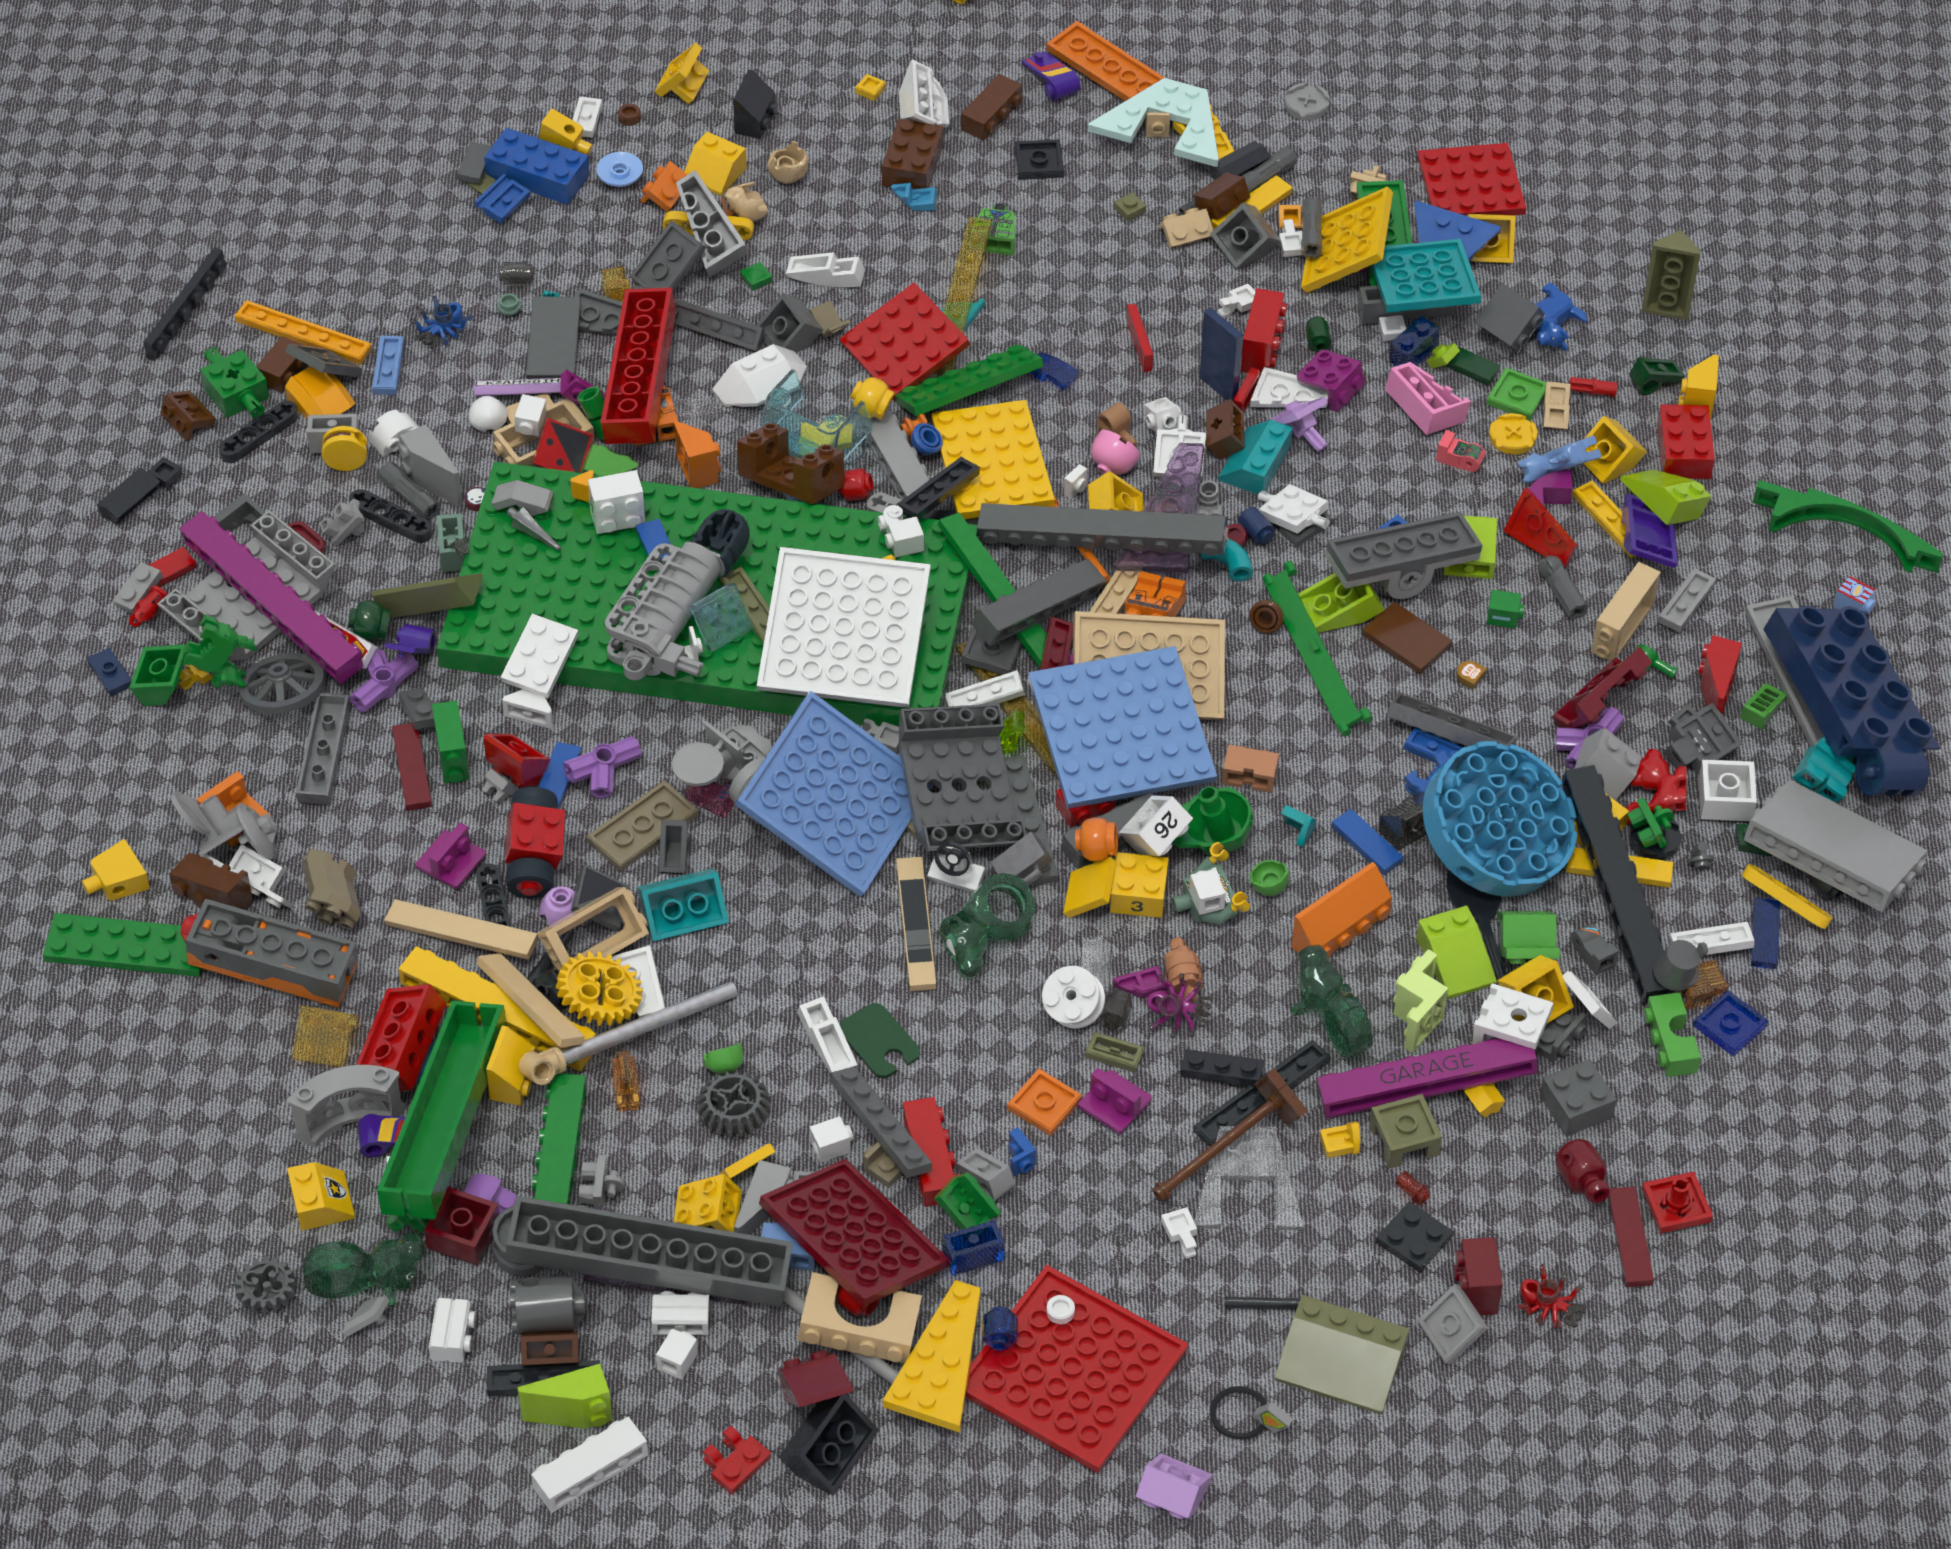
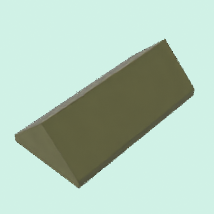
(1671, 276)
(429, 595)

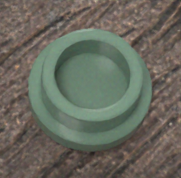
(509, 304)

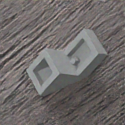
(531, 497)

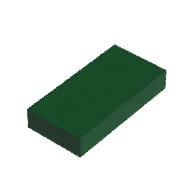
(1474, 366)

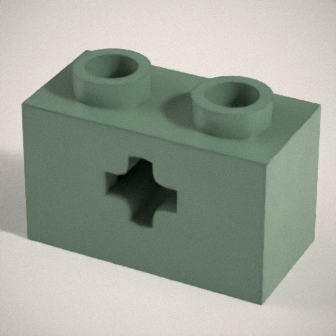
(449, 530)

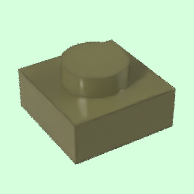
(1130, 206)

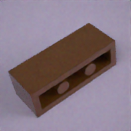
(991, 107)

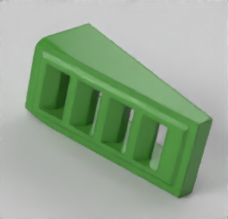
(1756, 717)

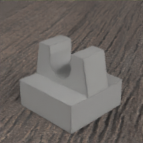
(501, 783)

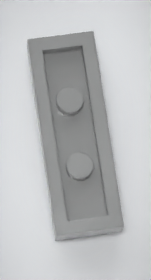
(1686, 600)

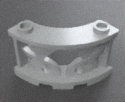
(319, 1117)

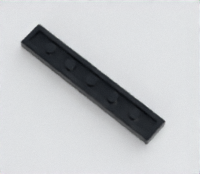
(1293, 1070)

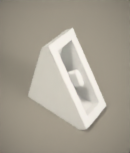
(528, 708)

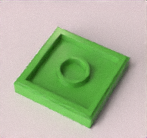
(1517, 393)

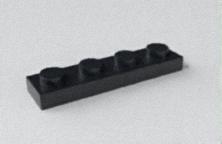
(939, 488)
(506, 1378)

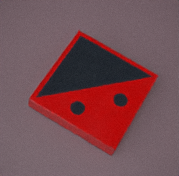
(561, 447)

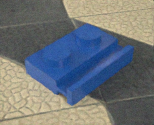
(502, 198)

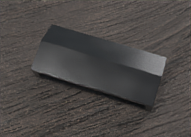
(1241, 160)
(128, 495)

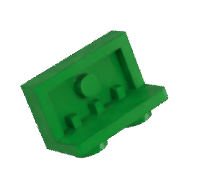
(966, 1202)

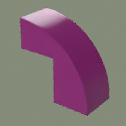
(1553, 487)

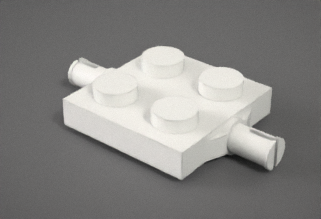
(1168, 441)
(1294, 509)

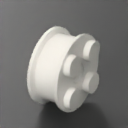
(1061, 989)

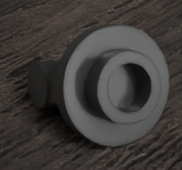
(1700, 858)

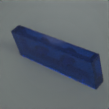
(1765, 933)

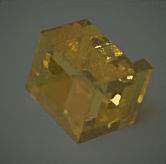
(614, 282)

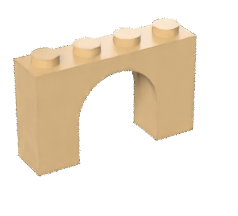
(825, 1327)

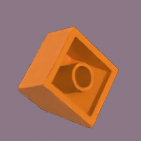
(697, 455)

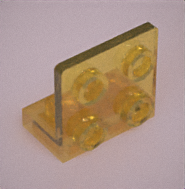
(323, 1036)

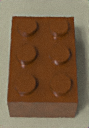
(912, 154)

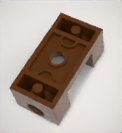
(766, 460)

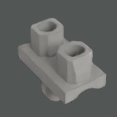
(346, 522)
(597, 1172)

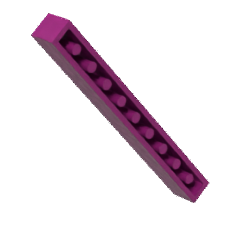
(272, 597)

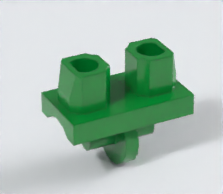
(1653, 833)

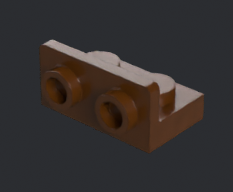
(186, 413)

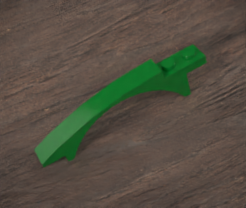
(1797, 507)

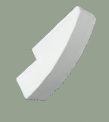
(826, 270)
(826, 1035)

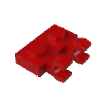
(740, 1465)

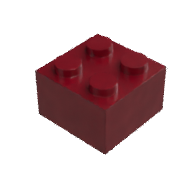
(462, 1226)
(1479, 1273)

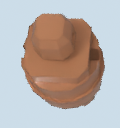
(1183, 960)

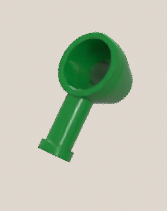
(1657, 663)

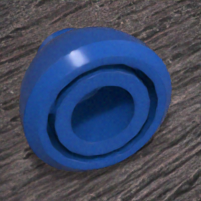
(926, 439)

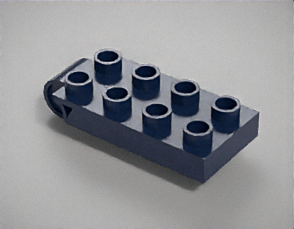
(1855, 696)

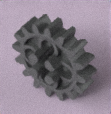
(251, 1293)

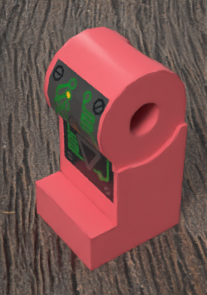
(1459, 453)

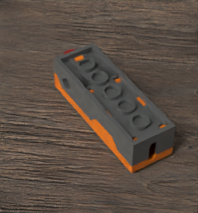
(270, 952)

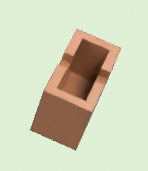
(1250, 767)

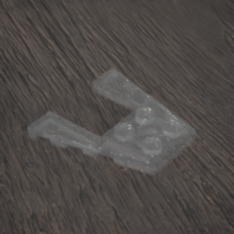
(1250, 1157)

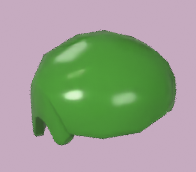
(1269, 877)
(724, 1059)

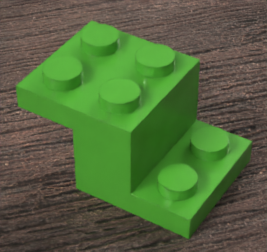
(1527, 935)

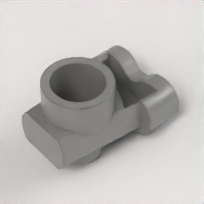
(1209, 499)

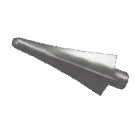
(524, 522)

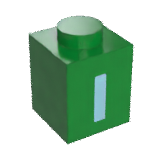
(1504, 609)

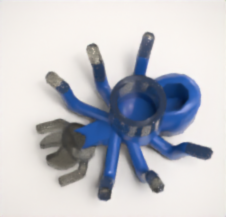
(445, 317)

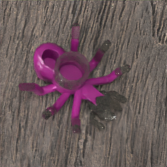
(1174, 1004)

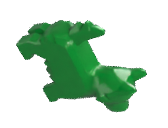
(215, 650)

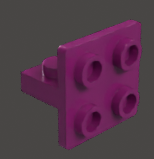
(451, 857)
(1113, 1100)

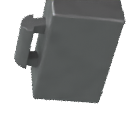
(1023, 859)

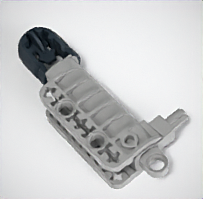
(666, 600)

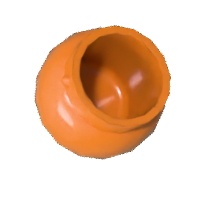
(1097, 839)

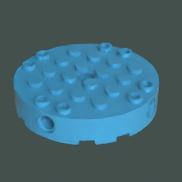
(1499, 819)

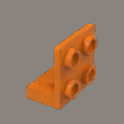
(232, 793)

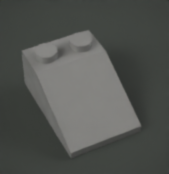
(429, 464)

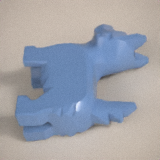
(1558, 459)

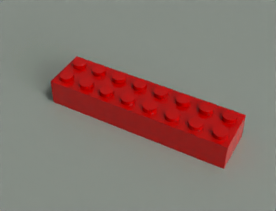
(638, 366)

